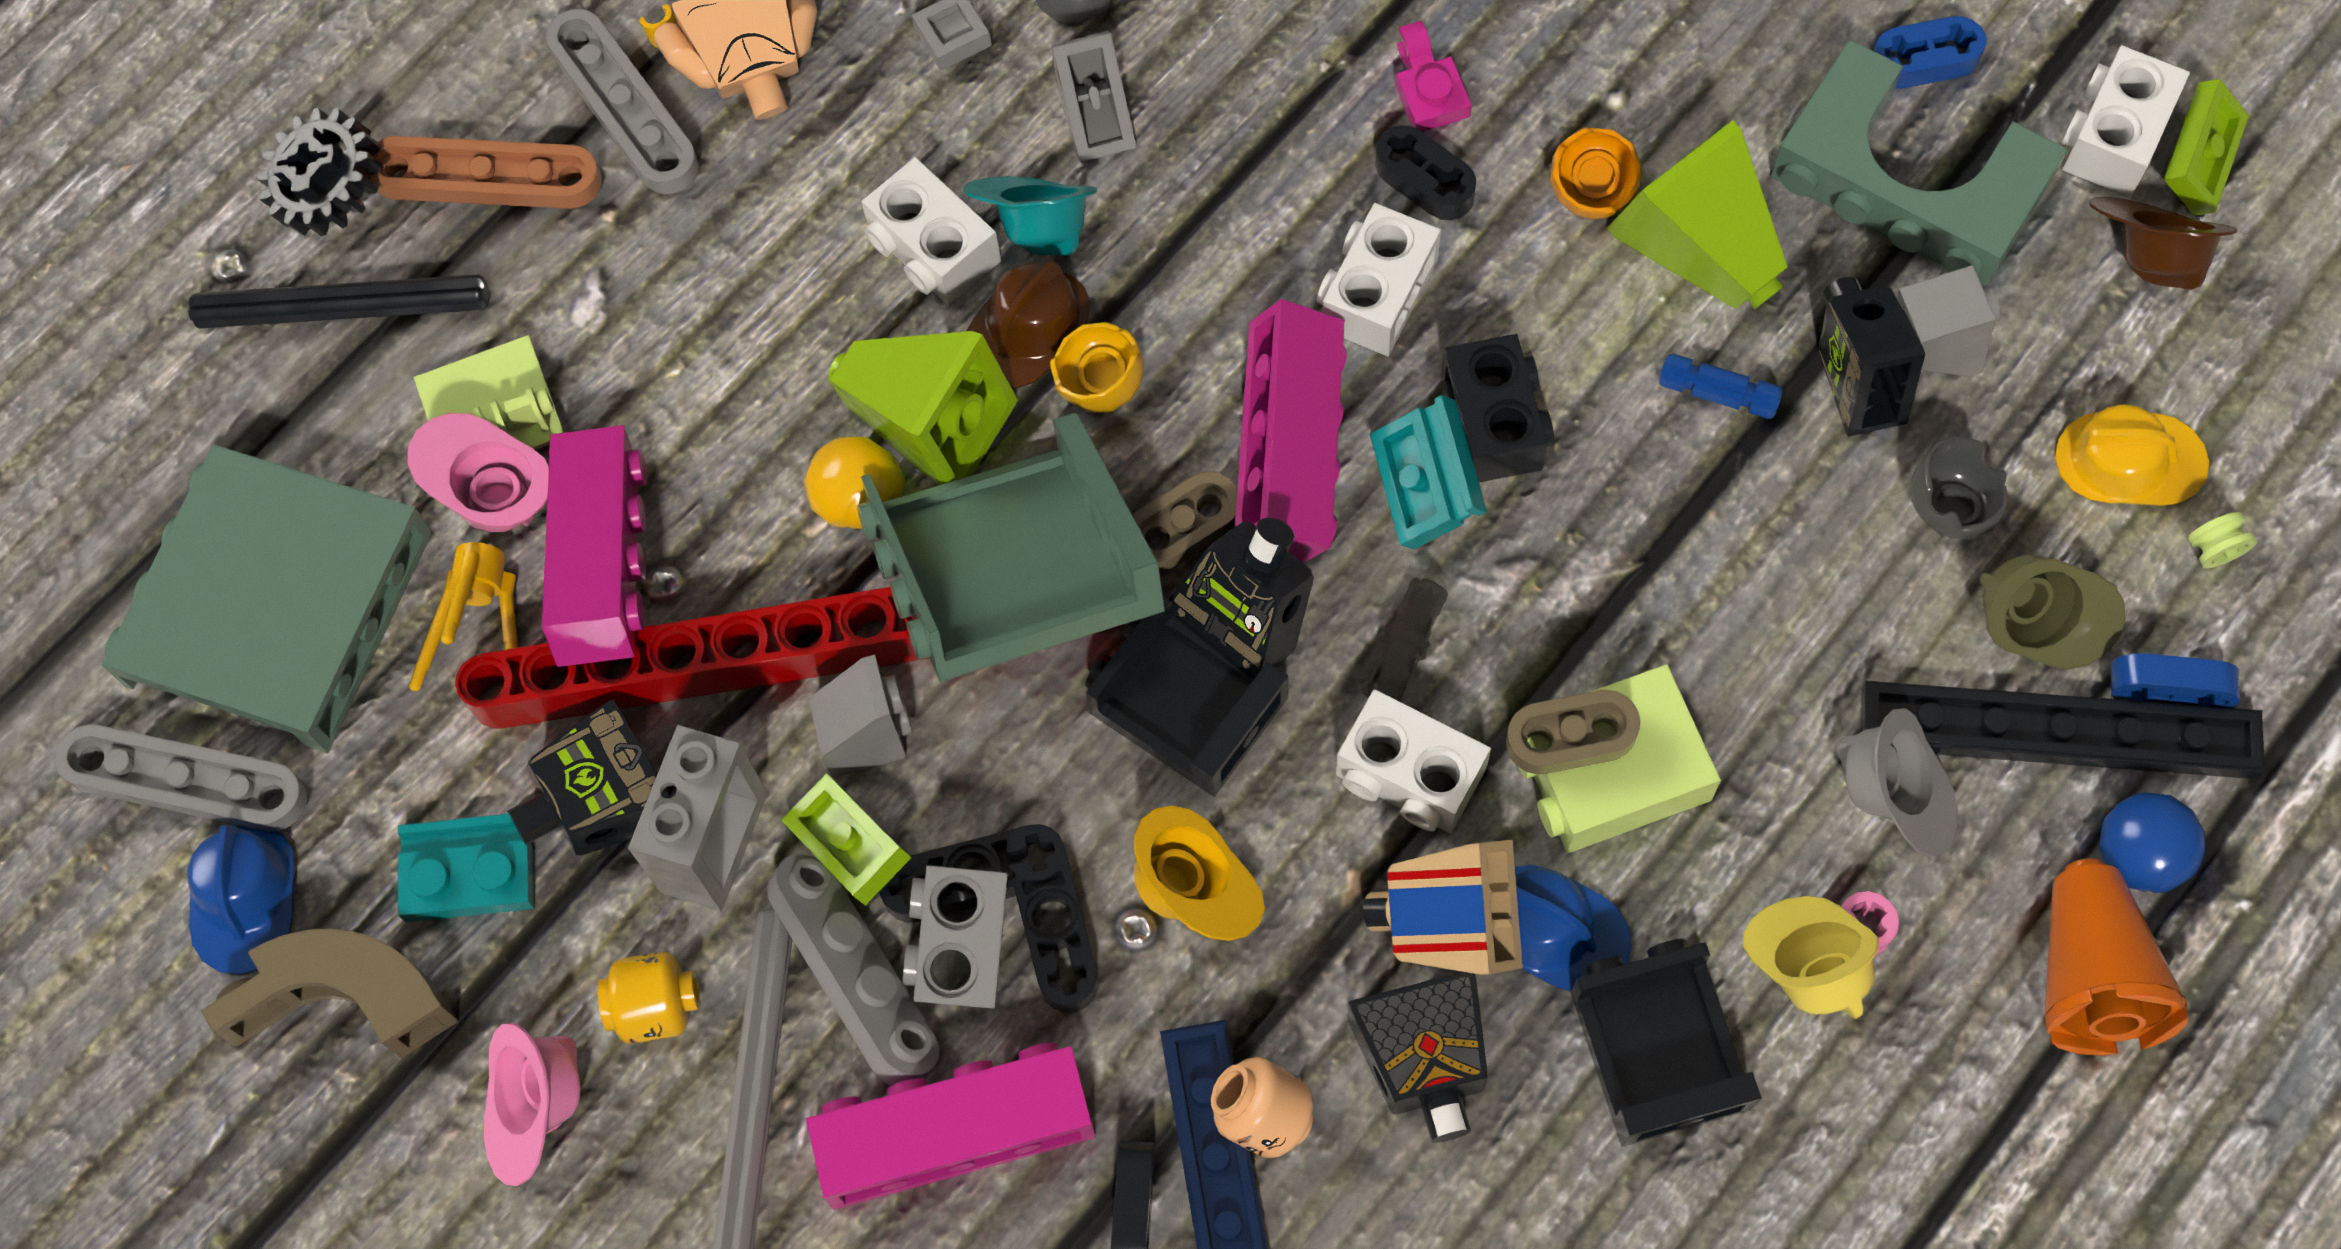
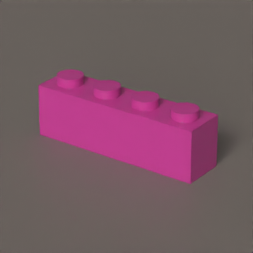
(1292, 424)
(593, 546)
(949, 1126)

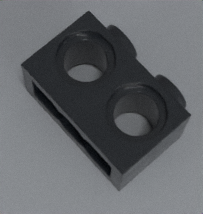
(1495, 408)

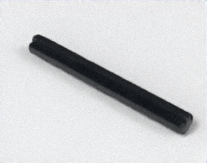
(338, 301)

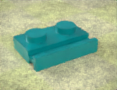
(1427, 472)
(463, 869)

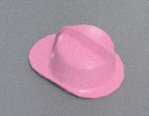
(479, 471)
(528, 1095)

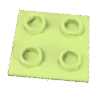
(498, 386)

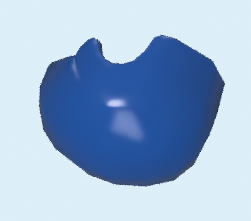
(2153, 842)

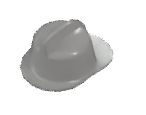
(1901, 779)

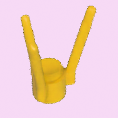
(473, 581)

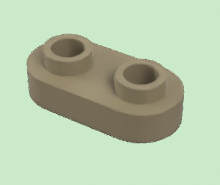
(1179, 521)
(1568, 727)

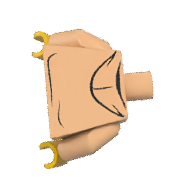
(736, 45)

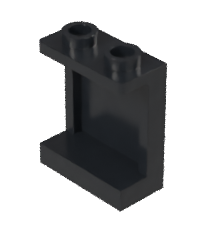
(1184, 698)
(1661, 1042)

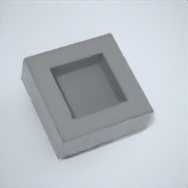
(951, 31)

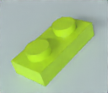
(2206, 147)
(846, 839)

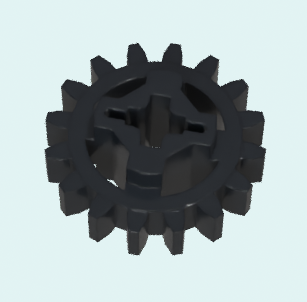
(319, 172)

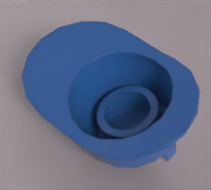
(239, 895)
(1565, 926)

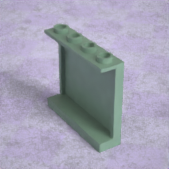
(1013, 557)
(269, 595)

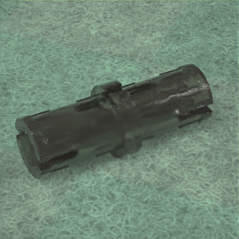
(1406, 639)

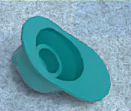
(1036, 212)

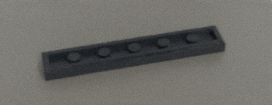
(2076, 729)

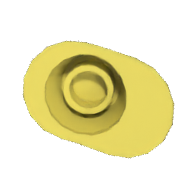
(1814, 954)

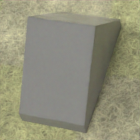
(1093, 96)

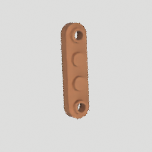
(486, 172)

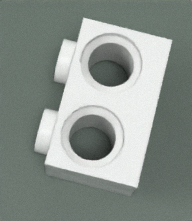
(2125, 121)
(941, 225)
(1388, 281)
(1422, 748)

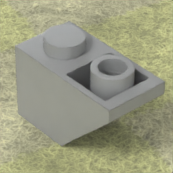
(1952, 320)
(860, 719)

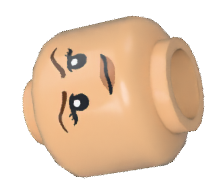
(1262, 1107)

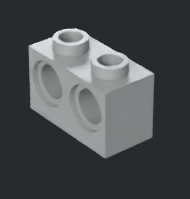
(976, 937)

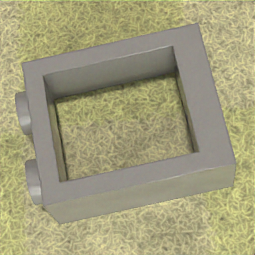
(701, 833)

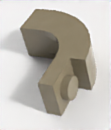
(333, 965)

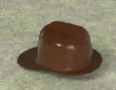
(2163, 244)
(1030, 317)

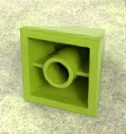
(1709, 223)
(928, 397)

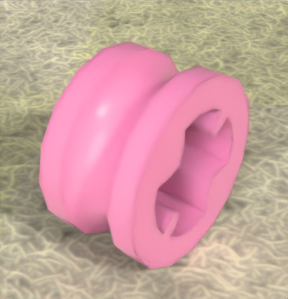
(1881, 908)

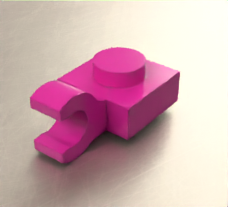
(1428, 88)

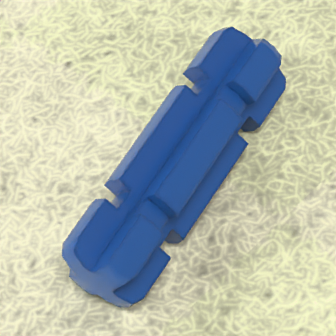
(1720, 386)

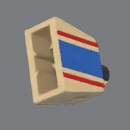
(1452, 909)

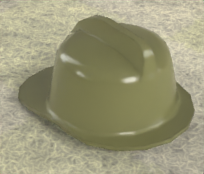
(2052, 611)

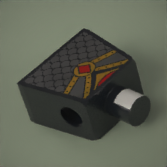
(1425, 1049)

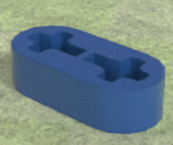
(1927, 51)
(2175, 680)

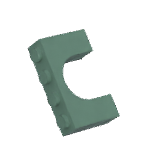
(1957, 227)

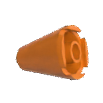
(2105, 967)

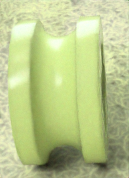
(2222, 540)

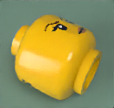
(647, 997)

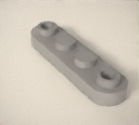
(622, 101)
(180, 777)
(852, 970)

